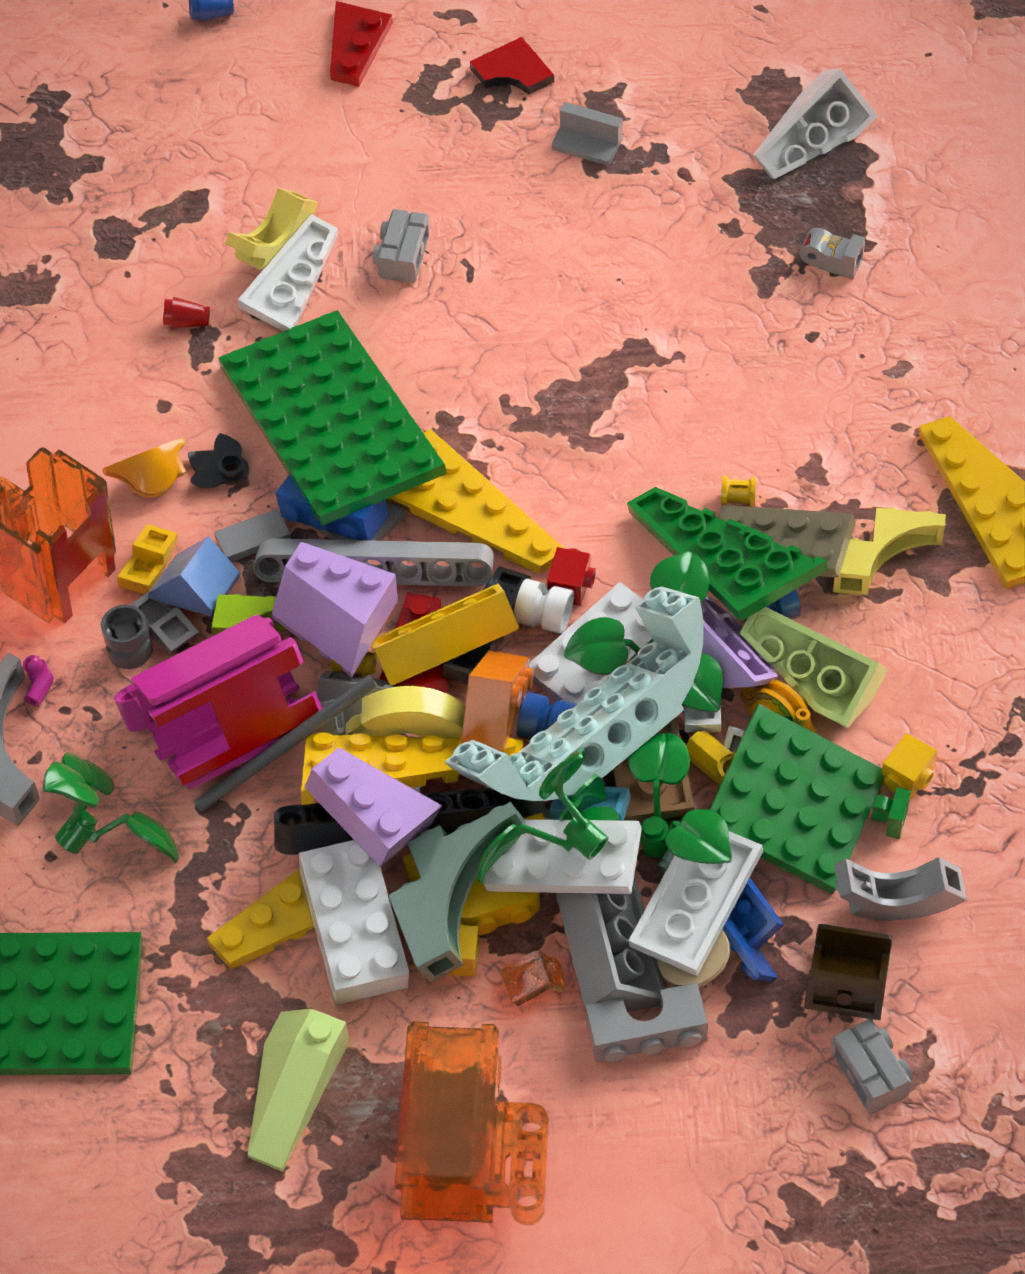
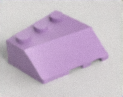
(334, 603)

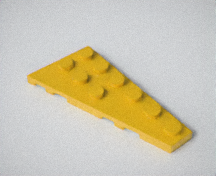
(985, 492)
(475, 507)
(401, 757)

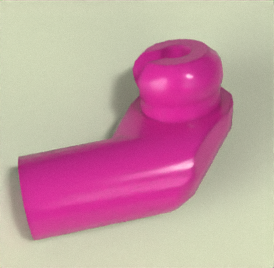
(40, 677)

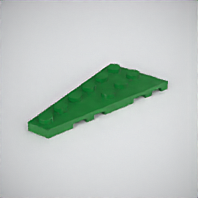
(741, 562)

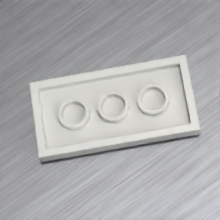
(568, 680)
(547, 867)
(694, 906)

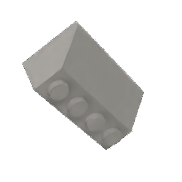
(598, 939)

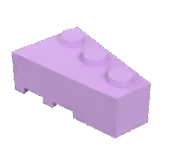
(370, 804)

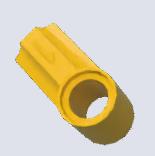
(709, 755)

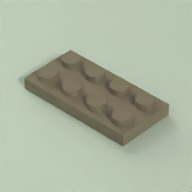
(811, 531)

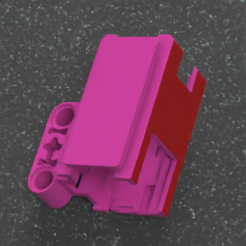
(219, 700)

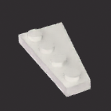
(289, 278)

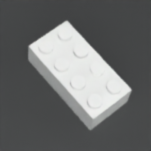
(353, 922)

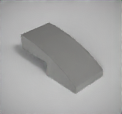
(166, 624)

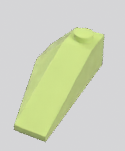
(820, 670)
(292, 1079)

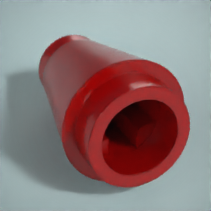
(184, 313)

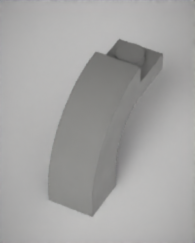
(903, 894)

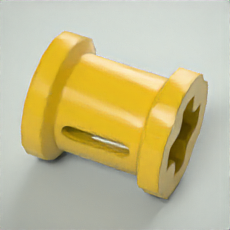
(738, 491)

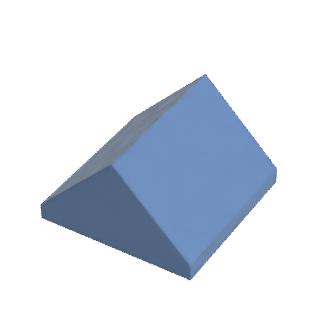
(196, 578)

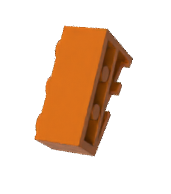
(495, 698)

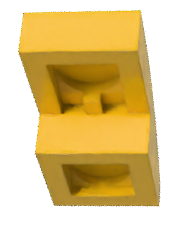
(149, 559)

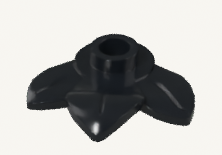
(214, 465)

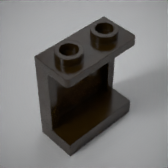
(848, 972)

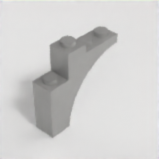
(17, 791)

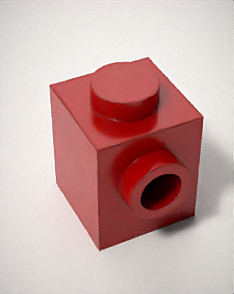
(572, 571)

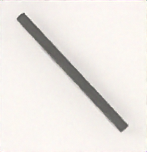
(285, 743)

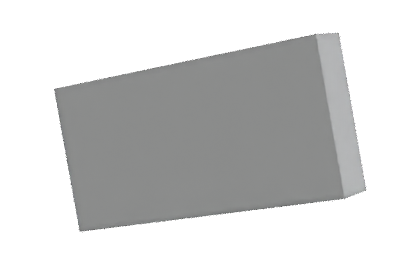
(246, 536)

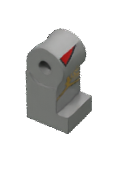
(833, 252)

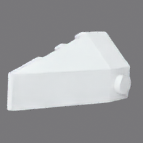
(817, 121)

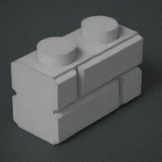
(402, 245)
(871, 1065)

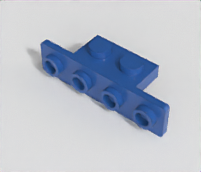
(748, 928)

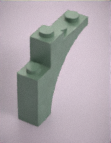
(433, 905)

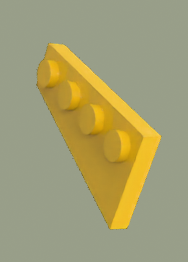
(264, 924)

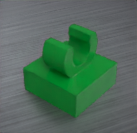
(892, 811)

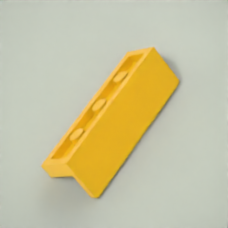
(445, 634)

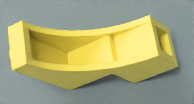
(893, 533)

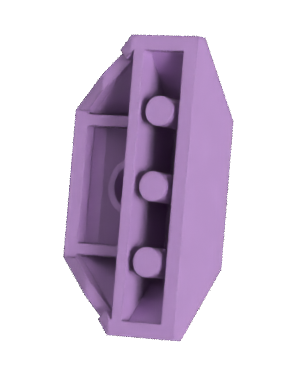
(737, 658)

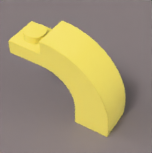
(283, 219)
(409, 711)

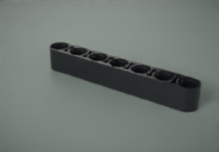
(312, 827)

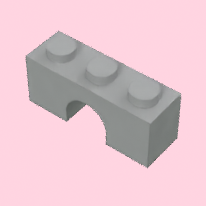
(618, 1035)

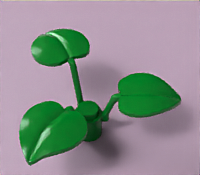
(601, 643)
(78, 781)
(579, 831)
(702, 832)

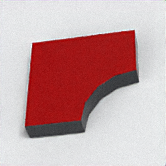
(513, 65)

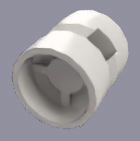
(543, 606)

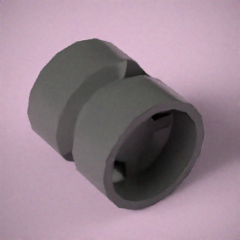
(126, 636)

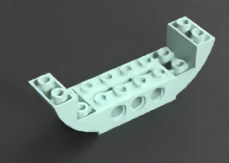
(611, 717)

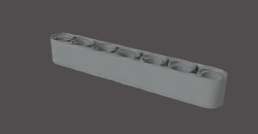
(391, 555)

